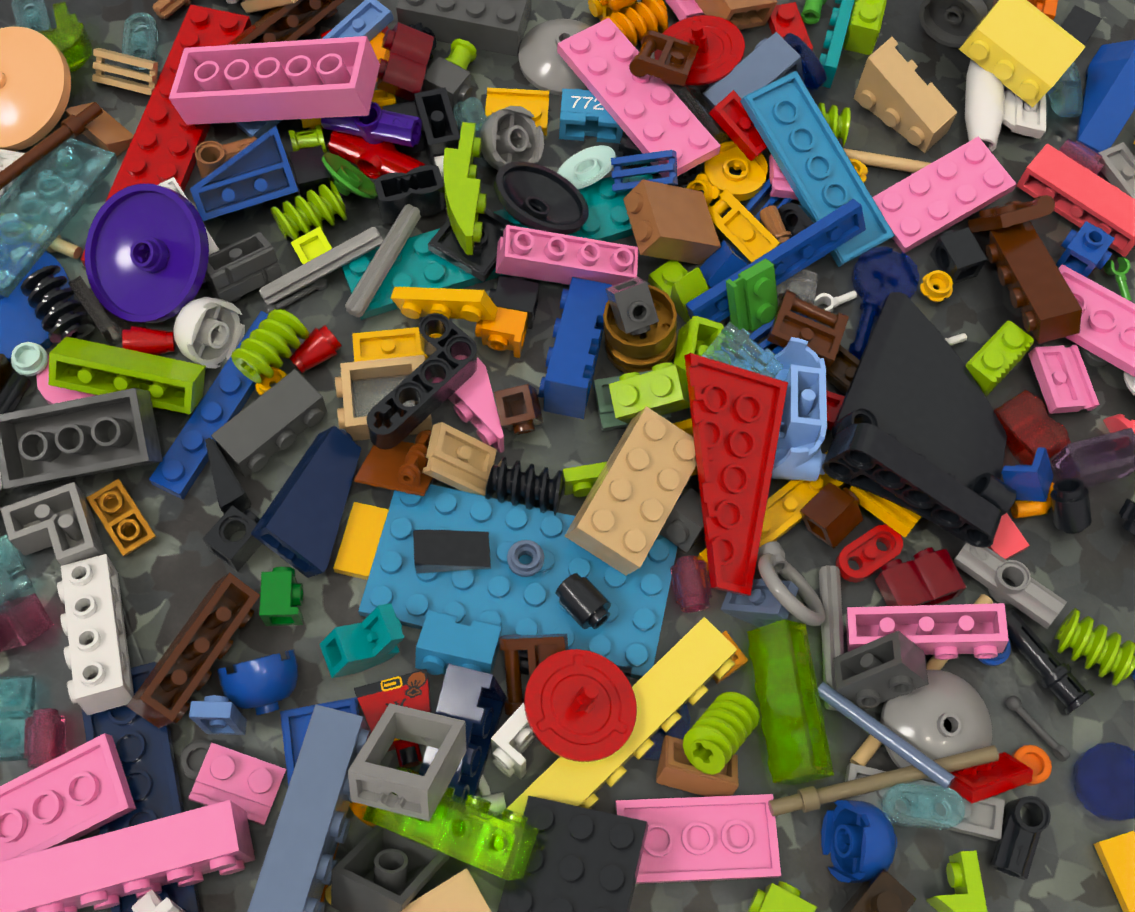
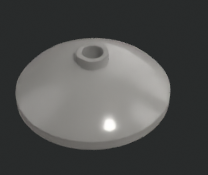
(540, 59)
(922, 714)

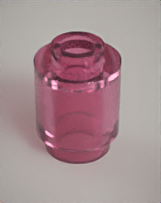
(1083, 155)
(691, 584)
(44, 737)

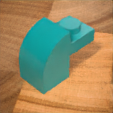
(363, 644)

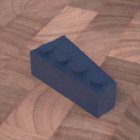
(479, 702)

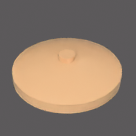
(32, 87)

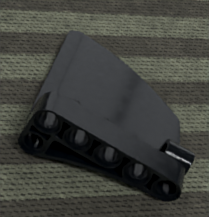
(921, 429)

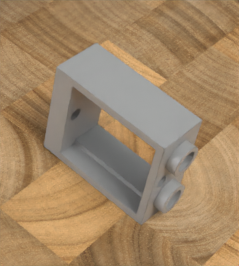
(417, 794)

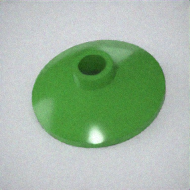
(348, 177)

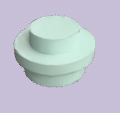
(29, 359)

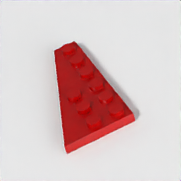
(735, 444)

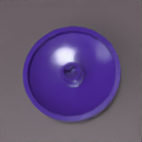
(146, 253)

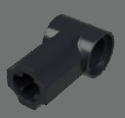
(1019, 841)

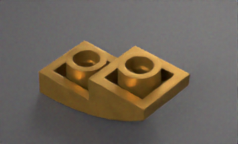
(121, 517)

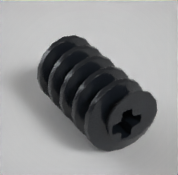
(53, 306)
(525, 485)

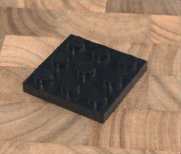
(578, 861)

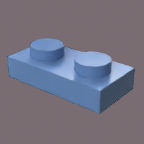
(217, 716)

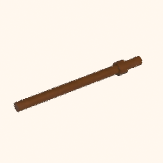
(71, 127)

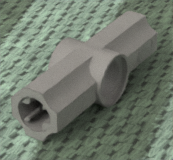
(1027, 596)

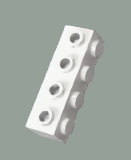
(95, 635)

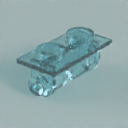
(470, 112)

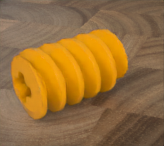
(641, 18)

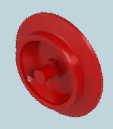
(719, 47)
(580, 705)

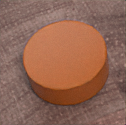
(1035, 759)

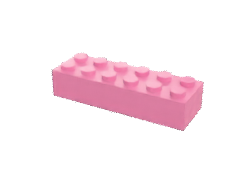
(276, 81)
(129, 861)

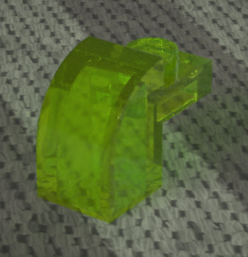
(69, 37)

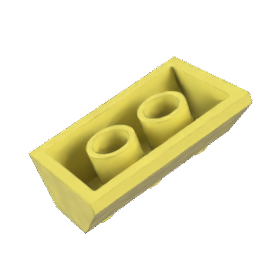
(1022, 48)

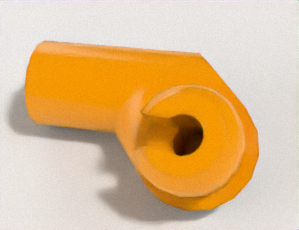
(1031, 508)

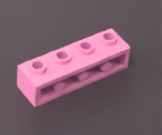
(934, 628)

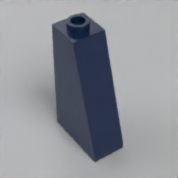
(311, 503)

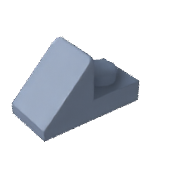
(760, 607)

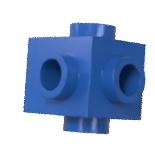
(1086, 249)

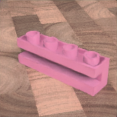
(561, 257)

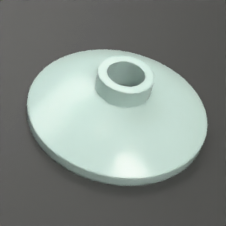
(588, 166)

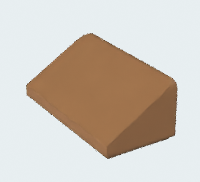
(104, 131)
(677, 772)

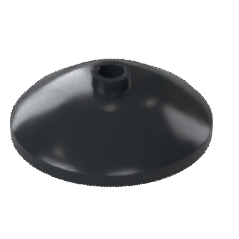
(540, 198)

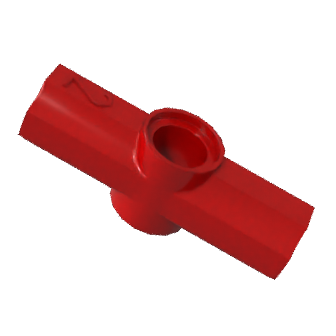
(371, 159)

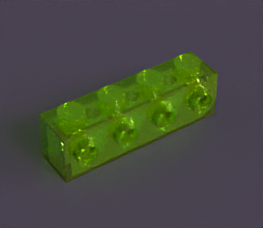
(789, 703)
(467, 832)

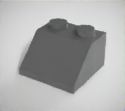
(383, 873)

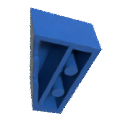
(246, 179)

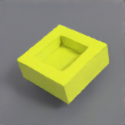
(311, 245)

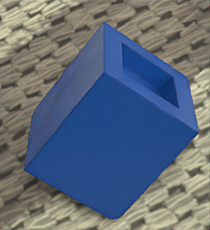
(723, 264)
(1030, 481)

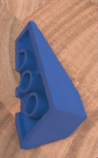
(1108, 95)

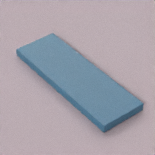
(813, 160)

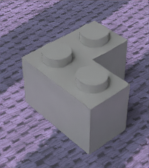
(57, 520)

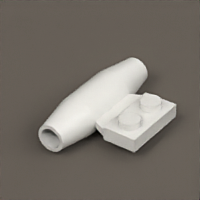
(993, 104)

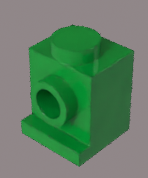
(280, 598)

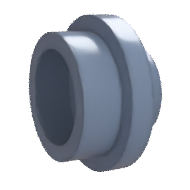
(525, 547)

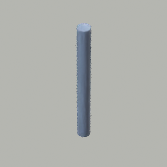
(885, 736)

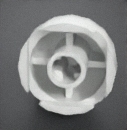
(208, 331)

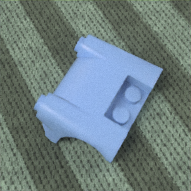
(803, 415)

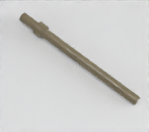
(810, 798)

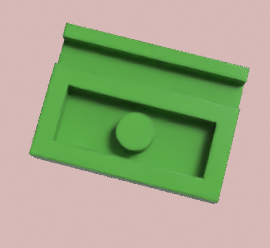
(753, 296)

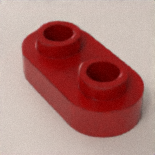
(867, 555)

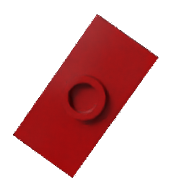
(991, 778)

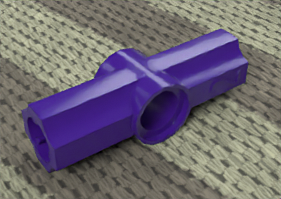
(379, 126)

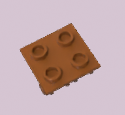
(398, 467)

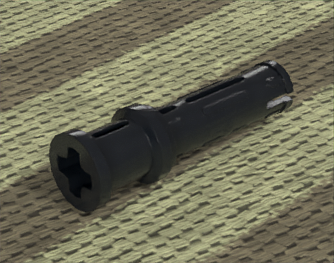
(1054, 674)

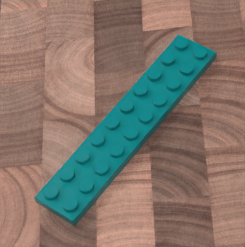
(424, 269)

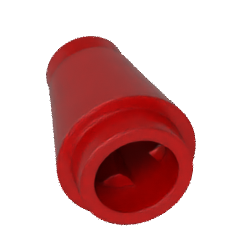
(148, 340)
(315, 349)

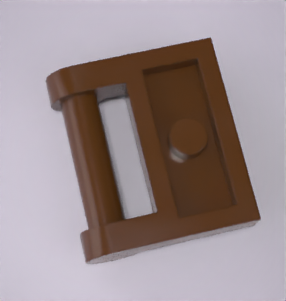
(673, 63)
(1012, 214)
(820, 338)
(538, 649)

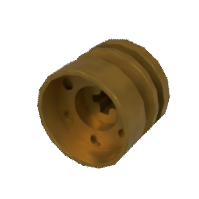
(647, 349)

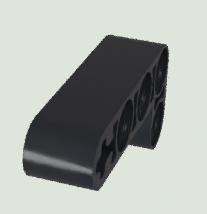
(417, 385)

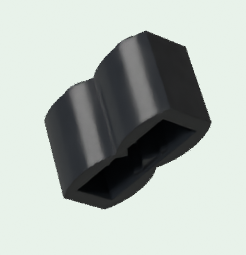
(418, 187)

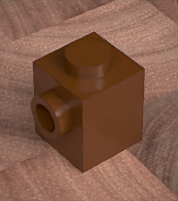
(519, 408)
(832, 514)

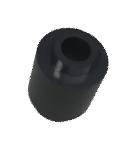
(1070, 505)
(583, 601)

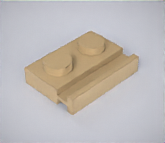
(459, 459)

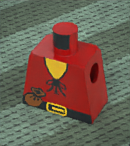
(405, 690)

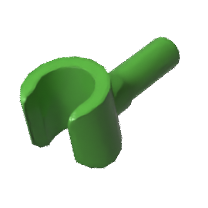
(1124, 266)

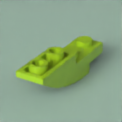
(463, 188)

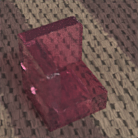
(22, 621)

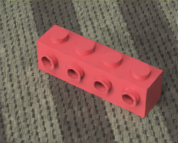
(1081, 196)

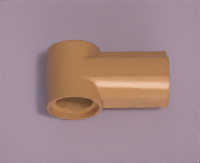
(213, 154)

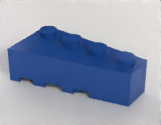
(575, 349)

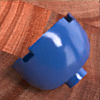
(261, 682)
(858, 841)

